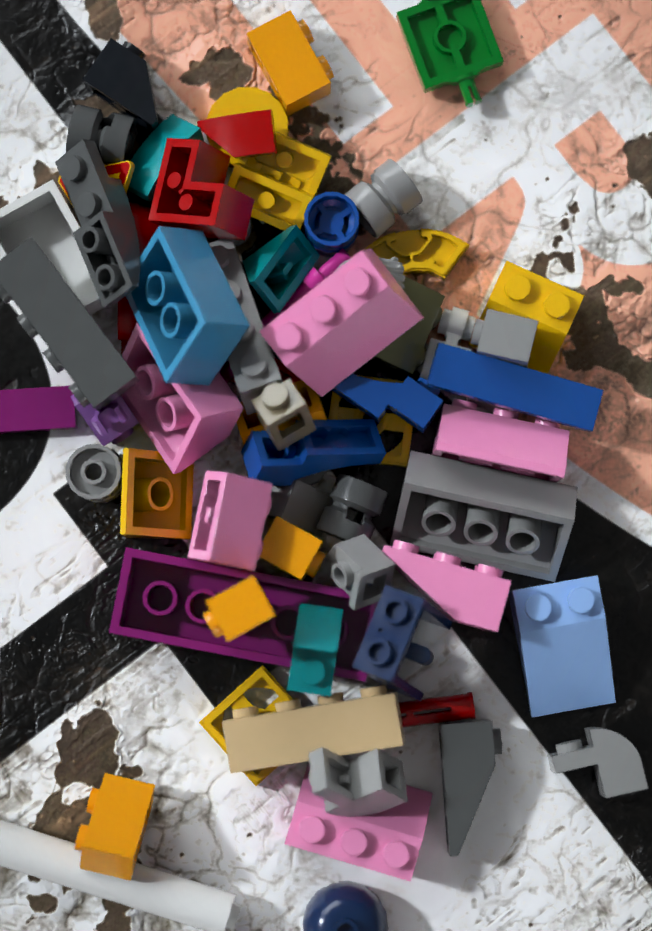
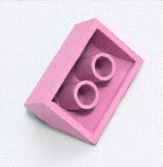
(342, 323)
(178, 418)
(501, 441)
(378, 841)

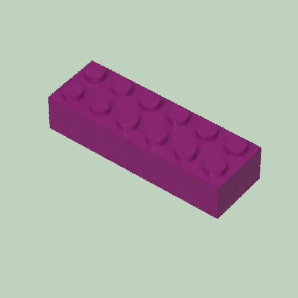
(167, 595)

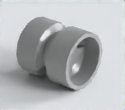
(387, 194)
(95, 473)

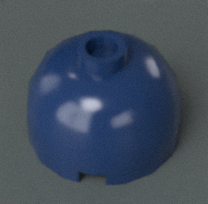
(345, 908)

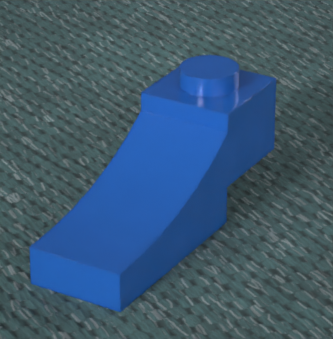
(408, 400)
(327, 448)

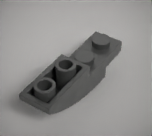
(107, 224)

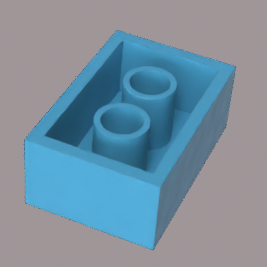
(186, 307)

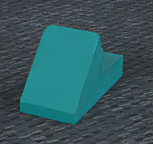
(315, 649)

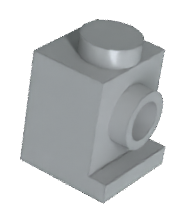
(360, 570)

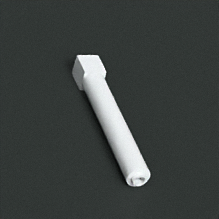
(148, 890)

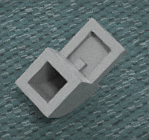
(612, 756)
(357, 785)

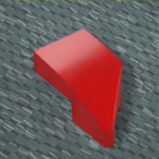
(243, 133)

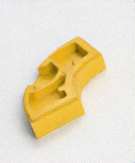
(422, 251)

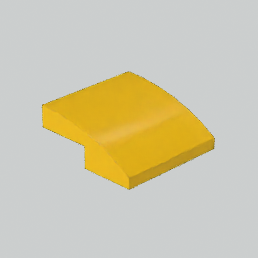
(281, 181)

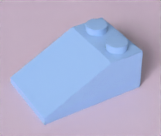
(563, 645)

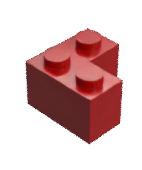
(194, 195)

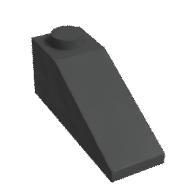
(466, 768)

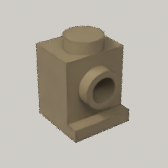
(279, 404)

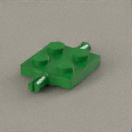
(450, 44)

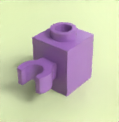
(111, 423)

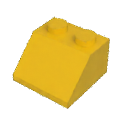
(540, 299)

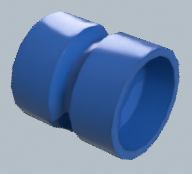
(331, 223)

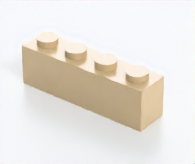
(295, 731)

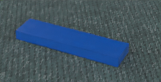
(514, 387)

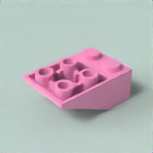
(230, 520)
(459, 593)

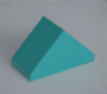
(280, 267)

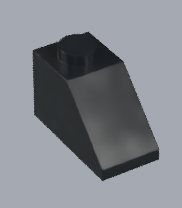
(124, 82)

